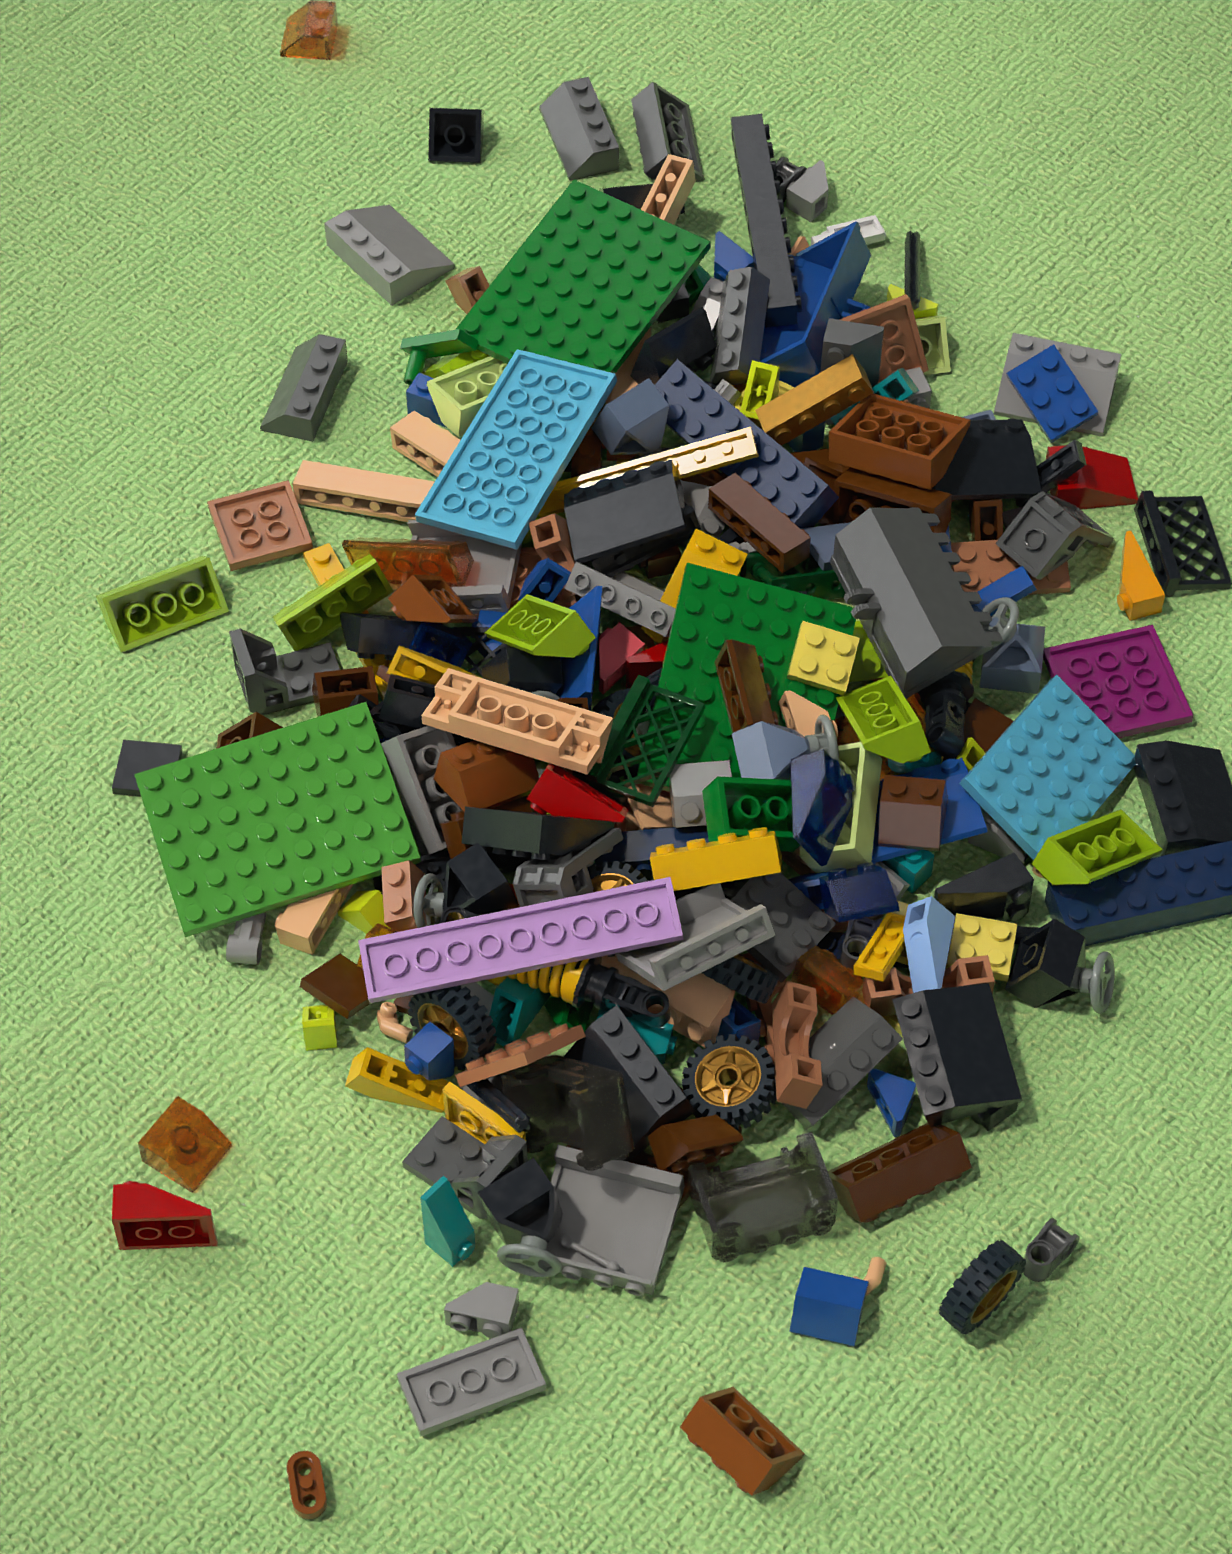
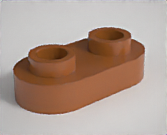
(308, 1486)

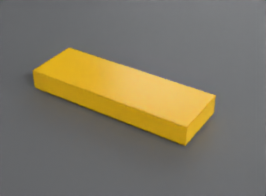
(882, 949)

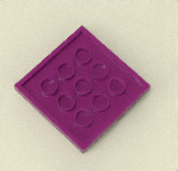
(1122, 680)

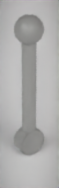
(567, 1242)

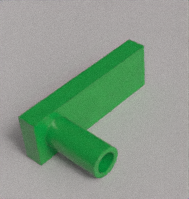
(433, 346)

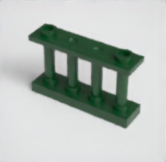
(803, 577)

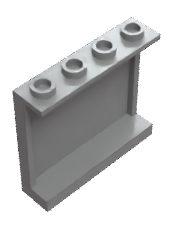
(492, 572)
(625, 596)
(711, 934)
(619, 1215)

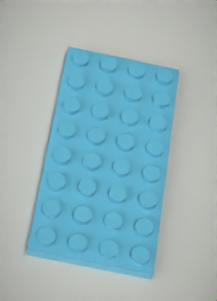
(516, 449)

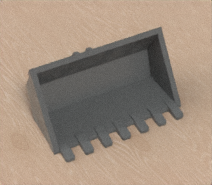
(910, 596)

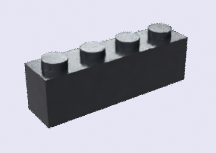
(406, 702)

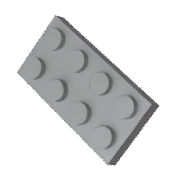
(471, 1381)

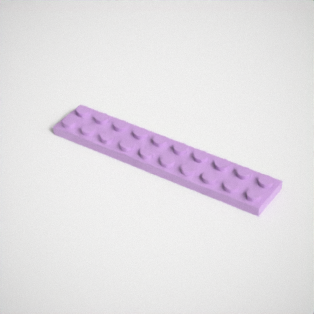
(520, 940)

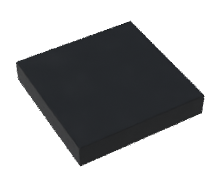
(139, 757)

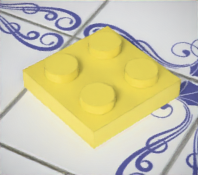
(823, 658)
(981, 937)

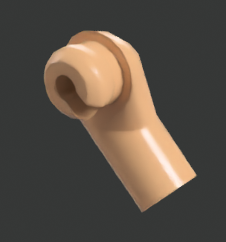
(389, 1023)
(874, 1273)

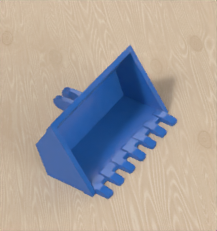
(827, 284)

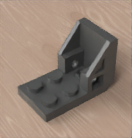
(1049, 534)
(274, 681)
(562, 875)
(464, 1161)

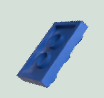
(1052, 393)

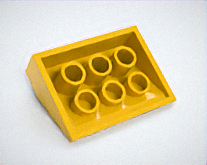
(718, 861)

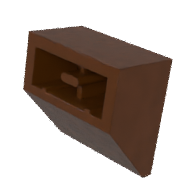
(338, 688)
(693, 1142)

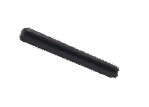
(912, 268)
(501, 1104)

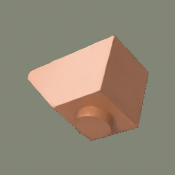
(468, 287)

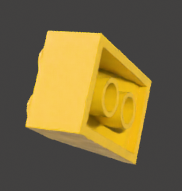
(705, 552)

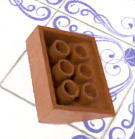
(897, 440)

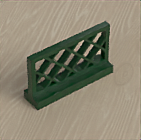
(624, 726)

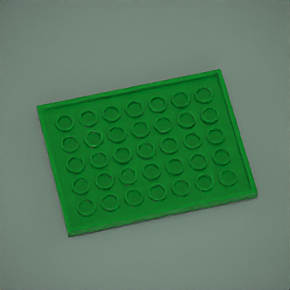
(585, 282)
(723, 608)

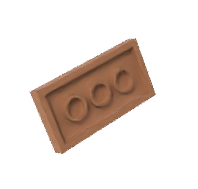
(988, 563)

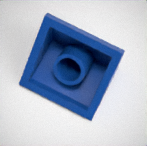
(828, 1306)

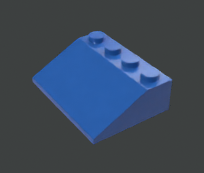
(580, 670)
(962, 814)

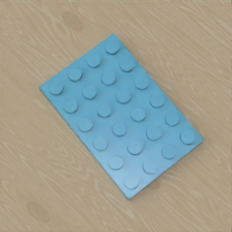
(1049, 768)

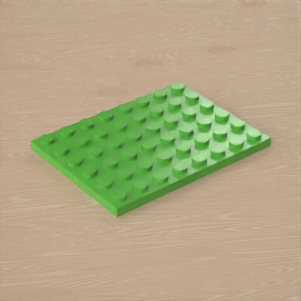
(276, 819)

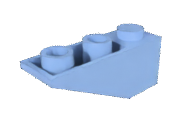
(927, 942)

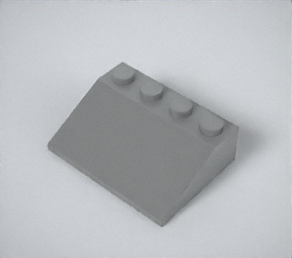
(386, 251)
(1092, 367)

